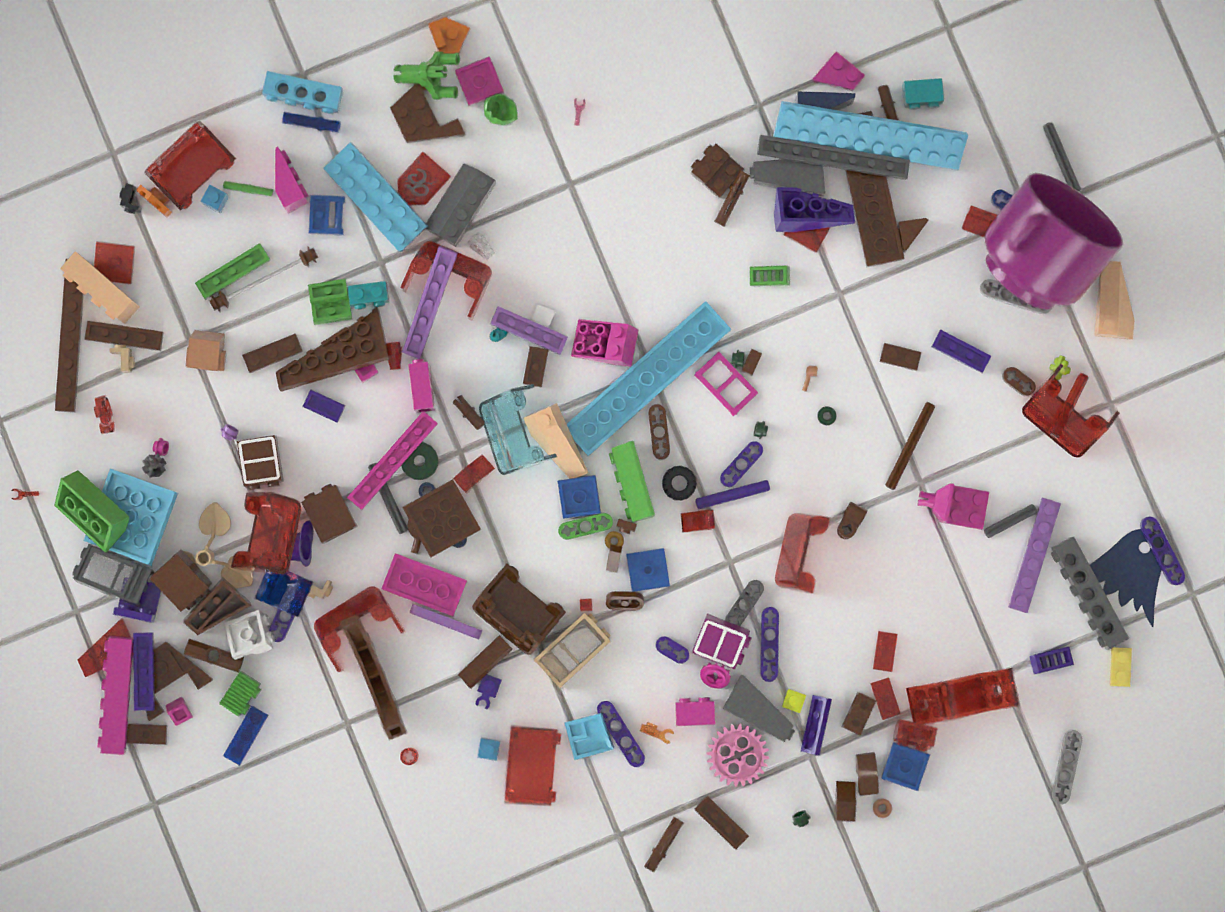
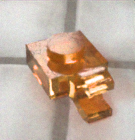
(651, 729)

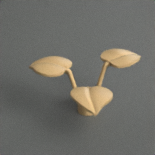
(217, 522)

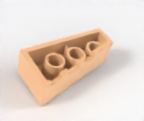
(99, 287)

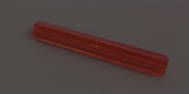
(1069, 405)

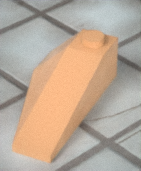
(1113, 309)
(553, 435)

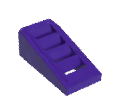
(1036, 664)

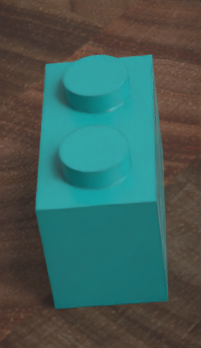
(923, 93)

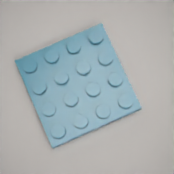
(148, 514)

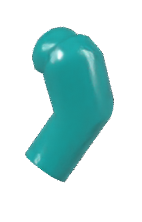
(497, 335)

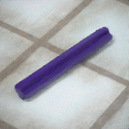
(732, 494)

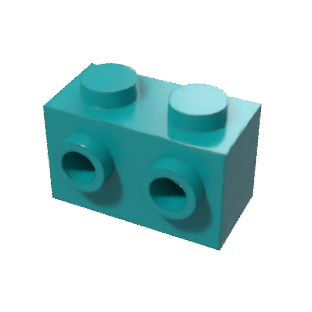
(368, 294)

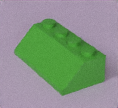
(633, 484)
(91, 510)

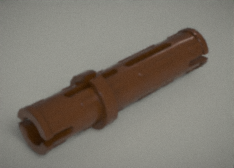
(732, 198)
(663, 845)

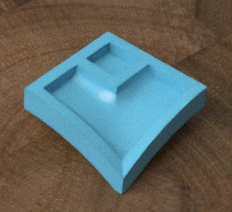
(588, 736)

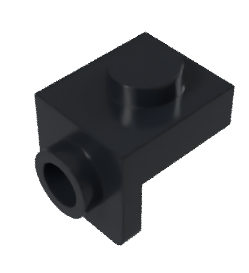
(127, 195)

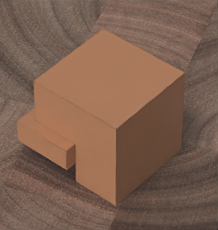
(206, 351)

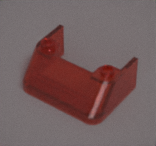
(476, 272)
(1078, 433)
(366, 601)

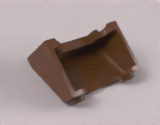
(517, 611)

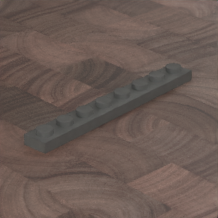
(833, 157)

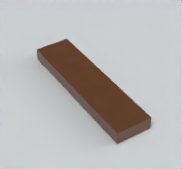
(124, 335)

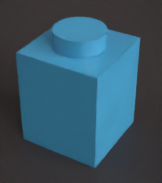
(214, 198)
(488, 749)

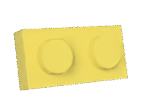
(1120, 667)

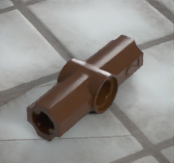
(201, 651)

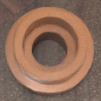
(888, 810)

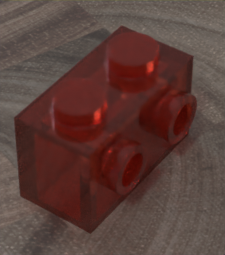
(914, 734)

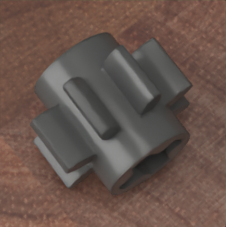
(154, 465)

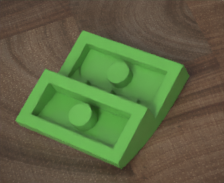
(329, 301)

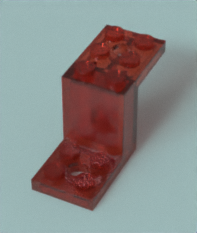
(963, 696)

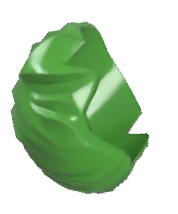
(500, 109)

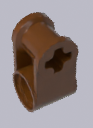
(853, 518)

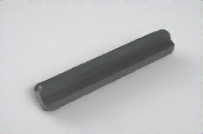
(1010, 521)

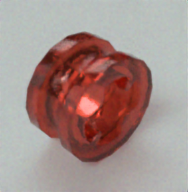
(414, 753)

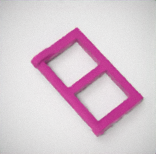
(733, 411)

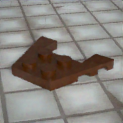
(418, 120)
(169, 667)

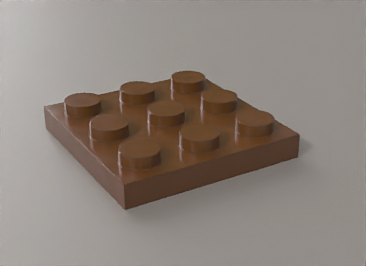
(441, 518)

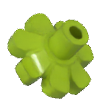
(1065, 369)

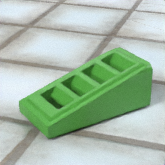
(786, 276)

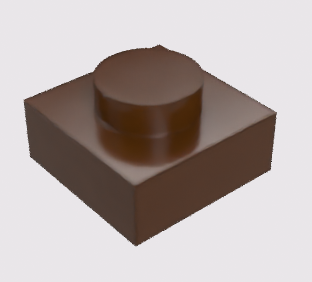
(625, 526)

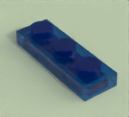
(246, 735)

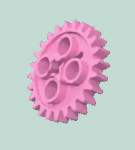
(730, 739)

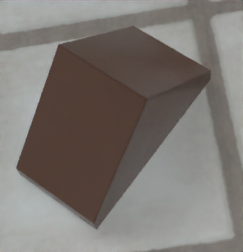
(909, 231)

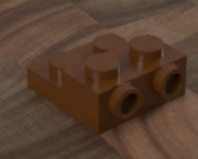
(716, 170)

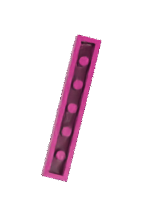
(117, 695)

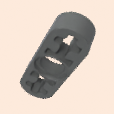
(747, 589)

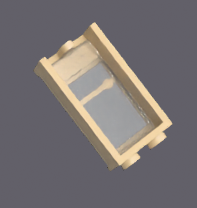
(573, 649)

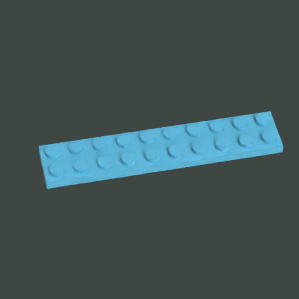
(871, 135)
(647, 378)

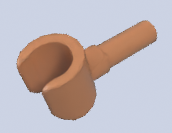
(810, 371)

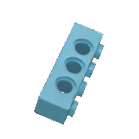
(275, 80)

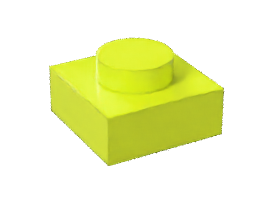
(793, 701)

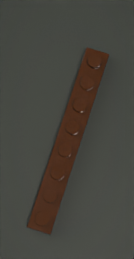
(69, 347)

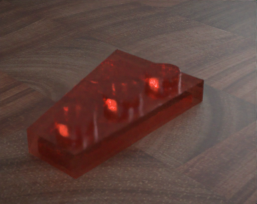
(93, 658)

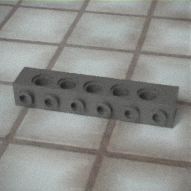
(1117, 634)

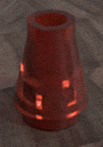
(395, 355)

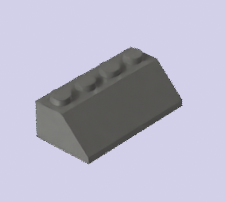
(460, 204)

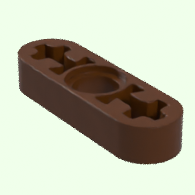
(653, 418)

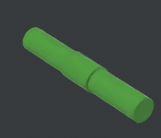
(248, 188)

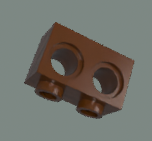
(858, 713)

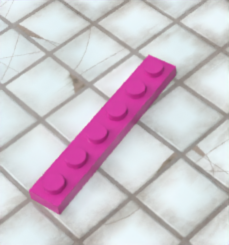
(392, 460)

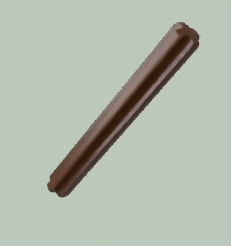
(910, 446)

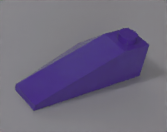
(805, 211)

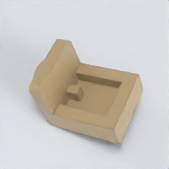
(127, 359)
(315, 591)

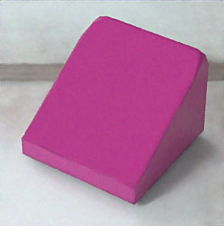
(178, 711)

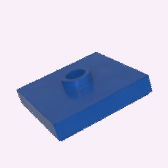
(579, 496)
(648, 570)
(905, 766)

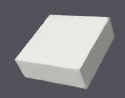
(543, 316)

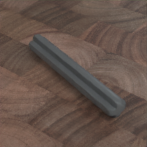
(1061, 156)
(392, 507)

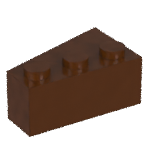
(215, 607)

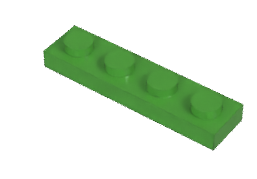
(232, 271)

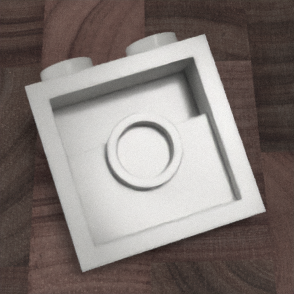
(249, 634)

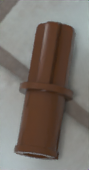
(887, 102)
(469, 413)

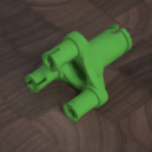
(429, 74)

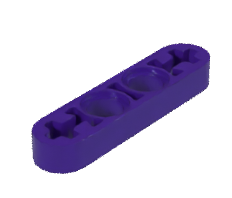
(1165, 549)
(772, 644)
(623, 732)

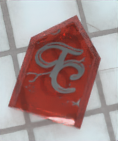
(421, 180)

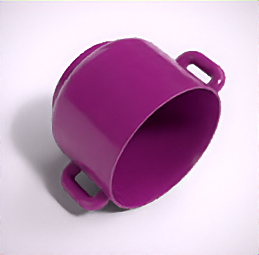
(1050, 243)

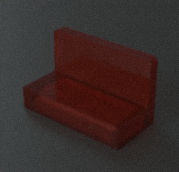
(978, 221)

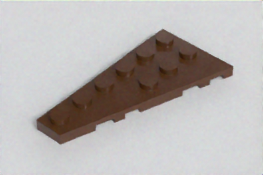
(342, 352)

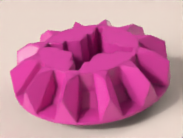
(709, 678)

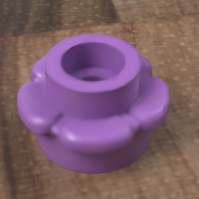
(229, 432)

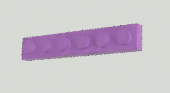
(429, 302)
(1034, 555)

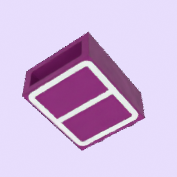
(722, 641)

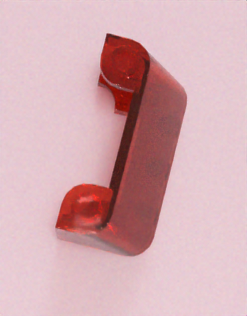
(189, 164)
(271, 534)
(794, 550)
(531, 765)

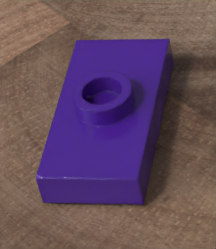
(324, 406)

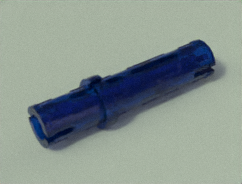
(318, 123)

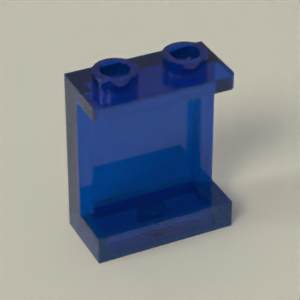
(284, 591)

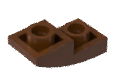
(867, 774)

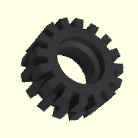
(679, 471)

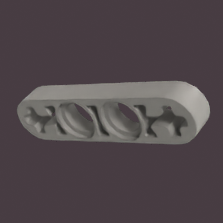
(1014, 300)
(1069, 767)

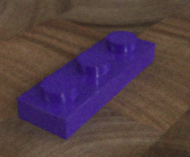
(961, 351)
(816, 725)

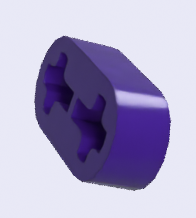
(670, 654)

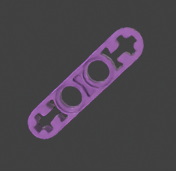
(445, 621)

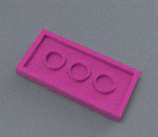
(424, 584)

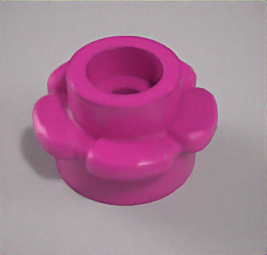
(161, 447)

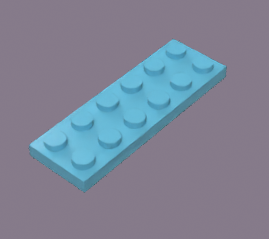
(375, 197)

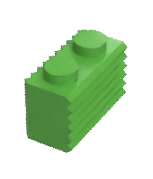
(240, 694)

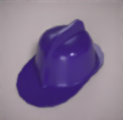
(303, 544)

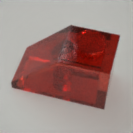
(473, 473)

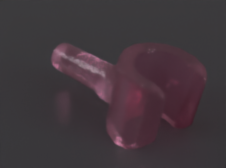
(578, 111)

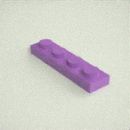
(528, 330)

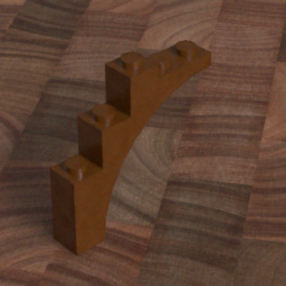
(374, 676)

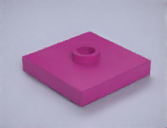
(479, 81)

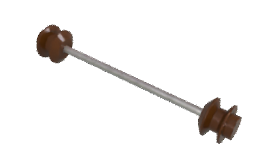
(222, 300)

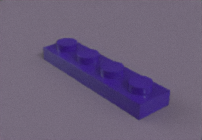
(143, 671)

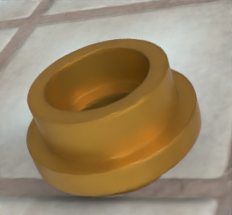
(614, 534)

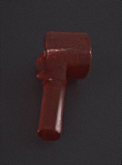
(21, 494)

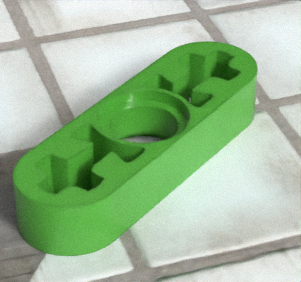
(600, 527)

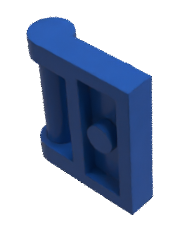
(320, 215)

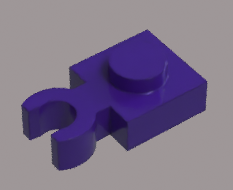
(488, 687)

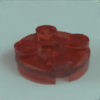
(104, 411)

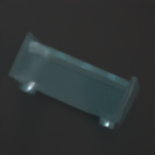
(507, 432)

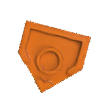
(448, 34)
(156, 198)

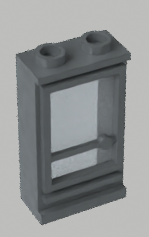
(112, 575)

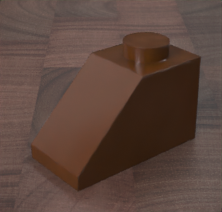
(845, 801)

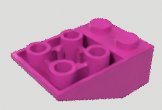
(286, 186)
(605, 342)

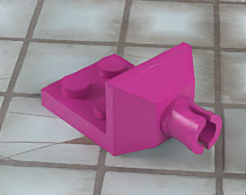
(957, 505)

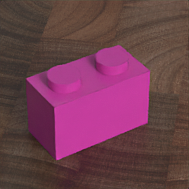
(695, 713)

